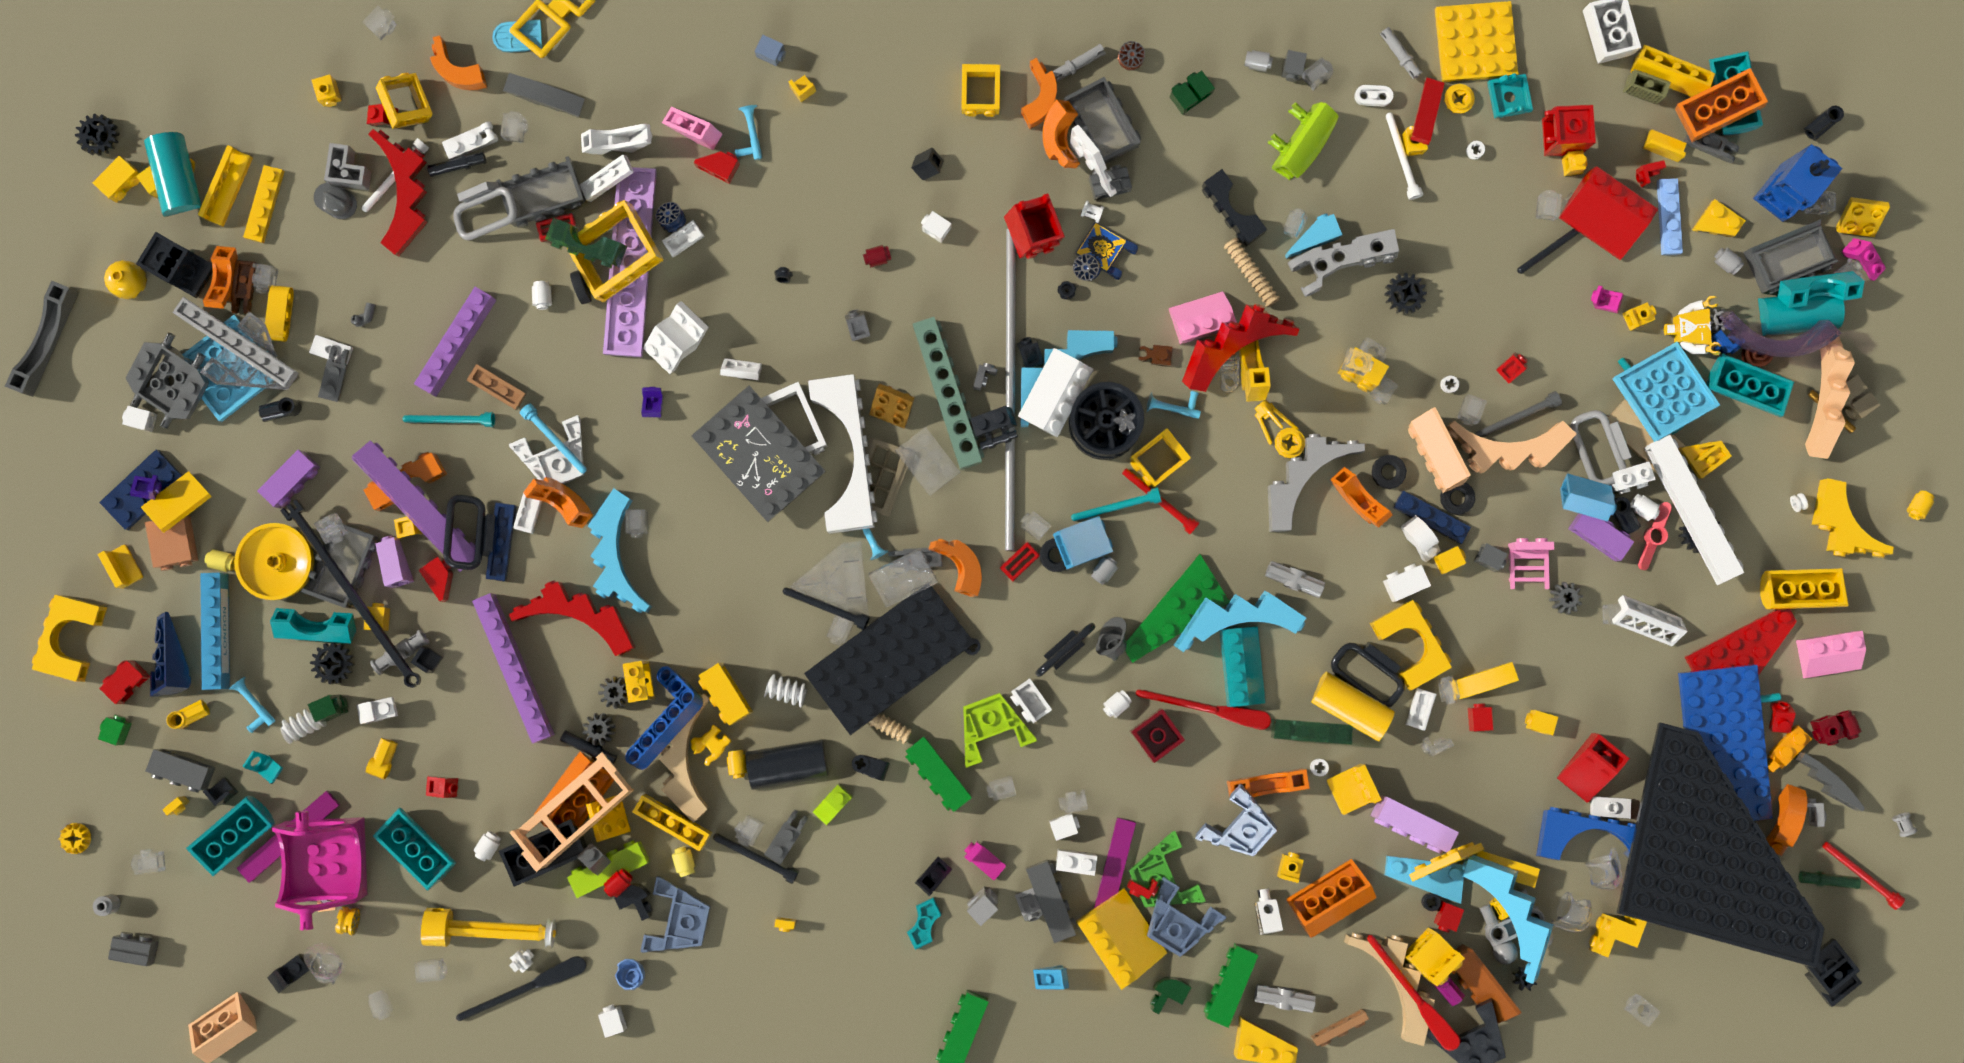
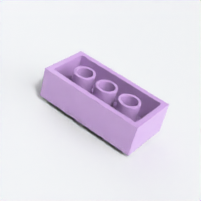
(1410, 822)

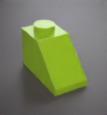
(832, 804)

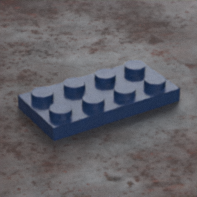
(127, 508)

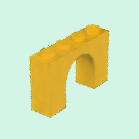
(49, 656)
(1433, 659)

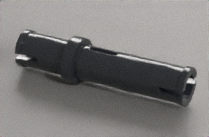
(457, 164)
(585, 746)

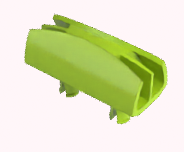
(1306, 141)

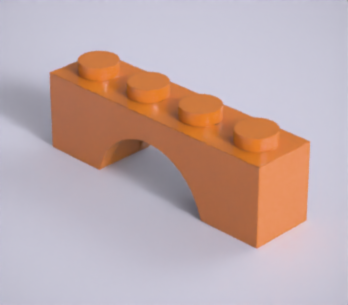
(426, 467)
(1272, 783)

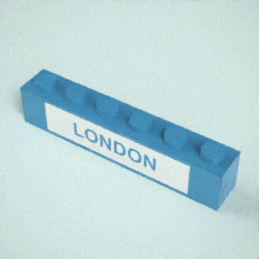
(215, 631)

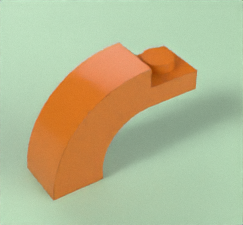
(223, 267)

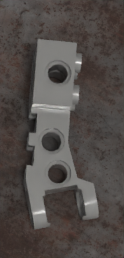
(1359, 253)

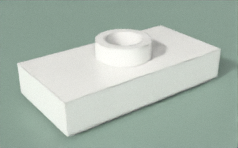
(683, 238)
(321, 347)
(741, 369)
(527, 514)
(1420, 709)
(1610, 807)

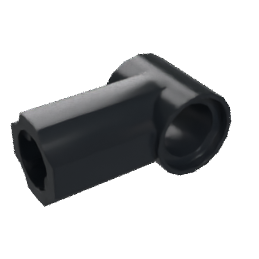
(1824, 122)
(279, 409)
(1626, 517)

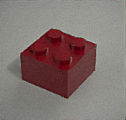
(1157, 735)

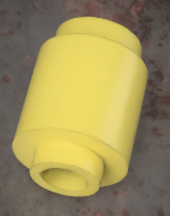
(220, 560)
(683, 861)

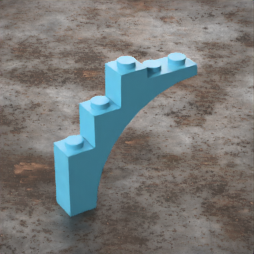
(607, 553)

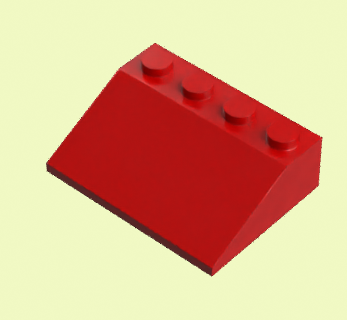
(1608, 212)

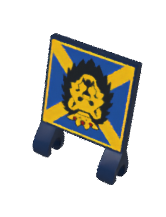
(1106, 247)

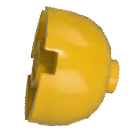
(125, 279)

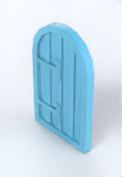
(508, 43)

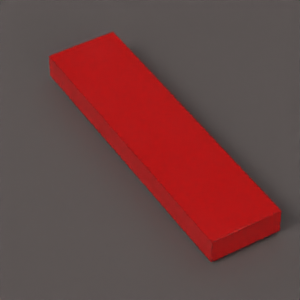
(1427, 111)

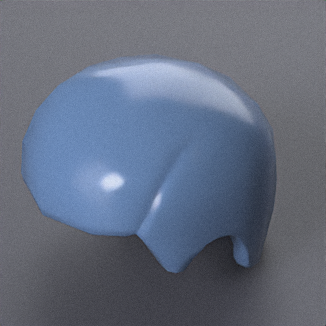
(630, 974)

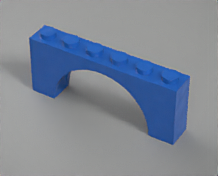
(1560, 828)

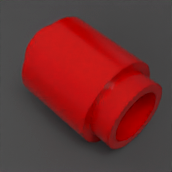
(618, 883)

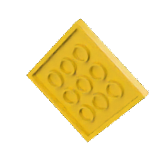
(1476, 41)

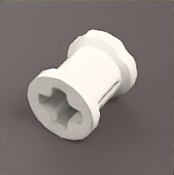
(1092, 211)

